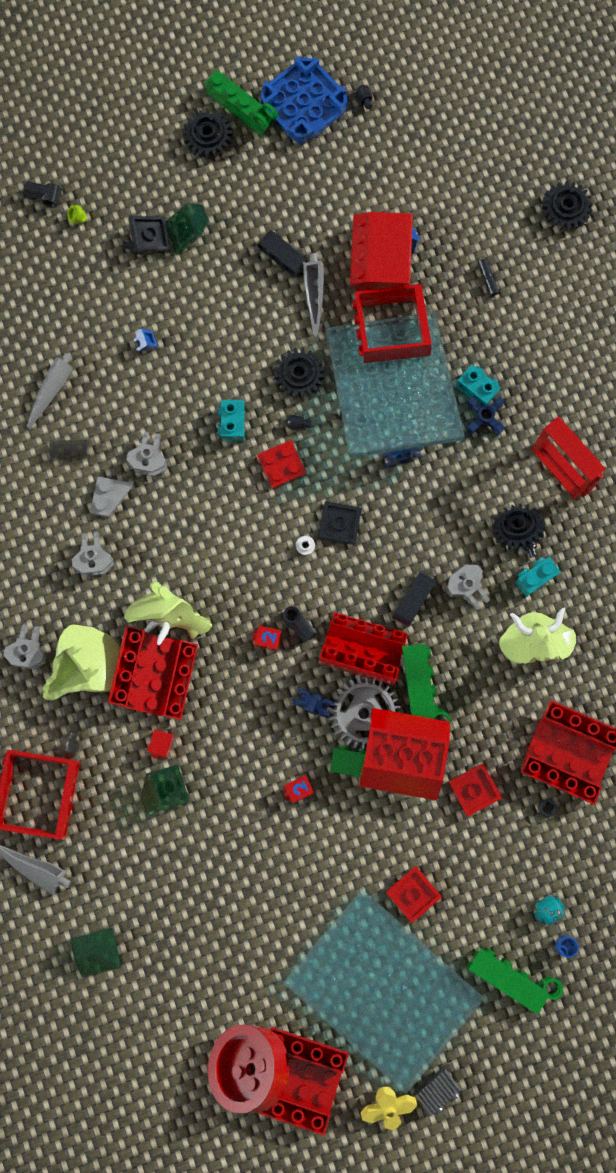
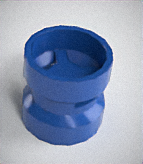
(570, 946)

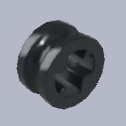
(552, 811)

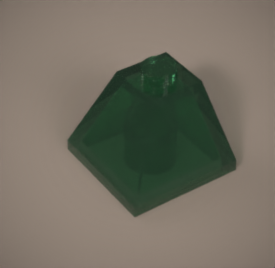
(186, 226)
(163, 790)
(95, 952)

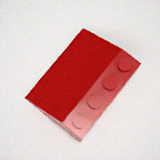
(381, 250)

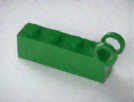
(240, 103)
(419, 682)
(347, 761)
(511, 982)

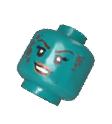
(549, 910)

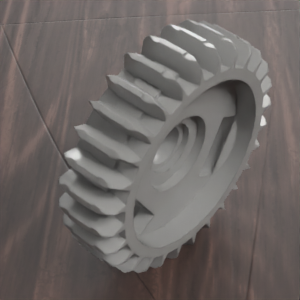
(364, 697)

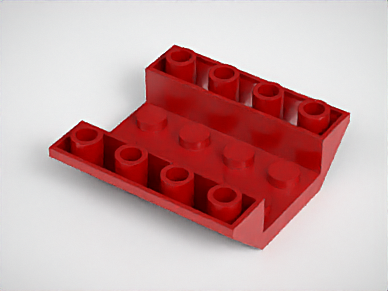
(363, 648)
(152, 675)
(570, 752)
(405, 754)
(311, 1082)

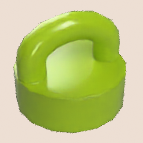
(76, 214)

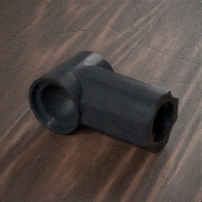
(47, 194)
(299, 625)

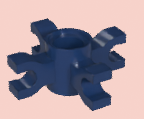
(496, 426)
(401, 456)
(313, 703)

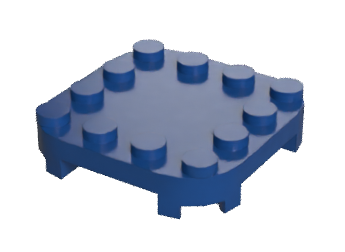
(304, 99)

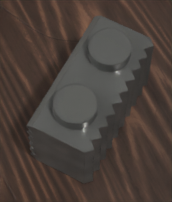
(437, 1092)

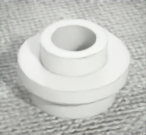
(305, 551)

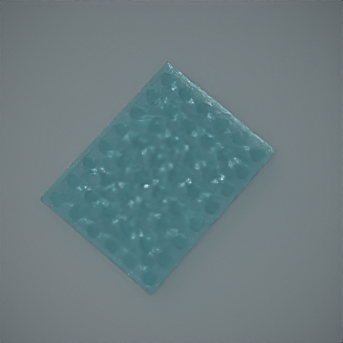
(393, 401)
(383, 990)

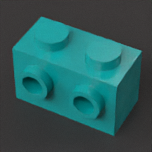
(477, 384)
(232, 421)
(533, 579)

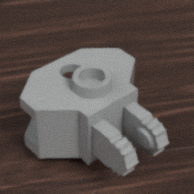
(147, 455)
(91, 556)
(468, 586)
(26, 649)

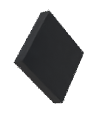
(149, 234)
(339, 523)

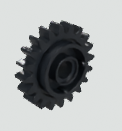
(207, 144)
(563, 216)
(299, 362)
(507, 532)

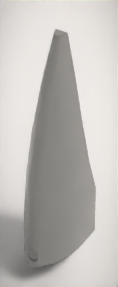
(314, 289)
(50, 387)
(39, 872)

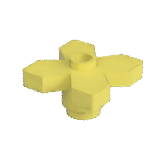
(388, 1108)

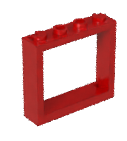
(388, 296)
(576, 452)
(67, 797)

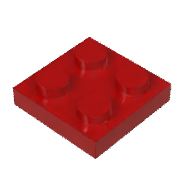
(281, 464)
(475, 790)
(413, 894)

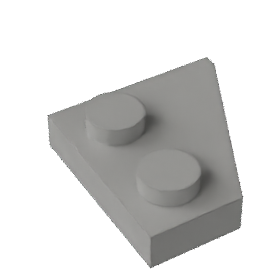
(108, 495)

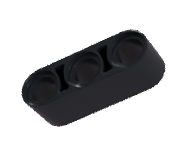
(282, 253)
(414, 599)

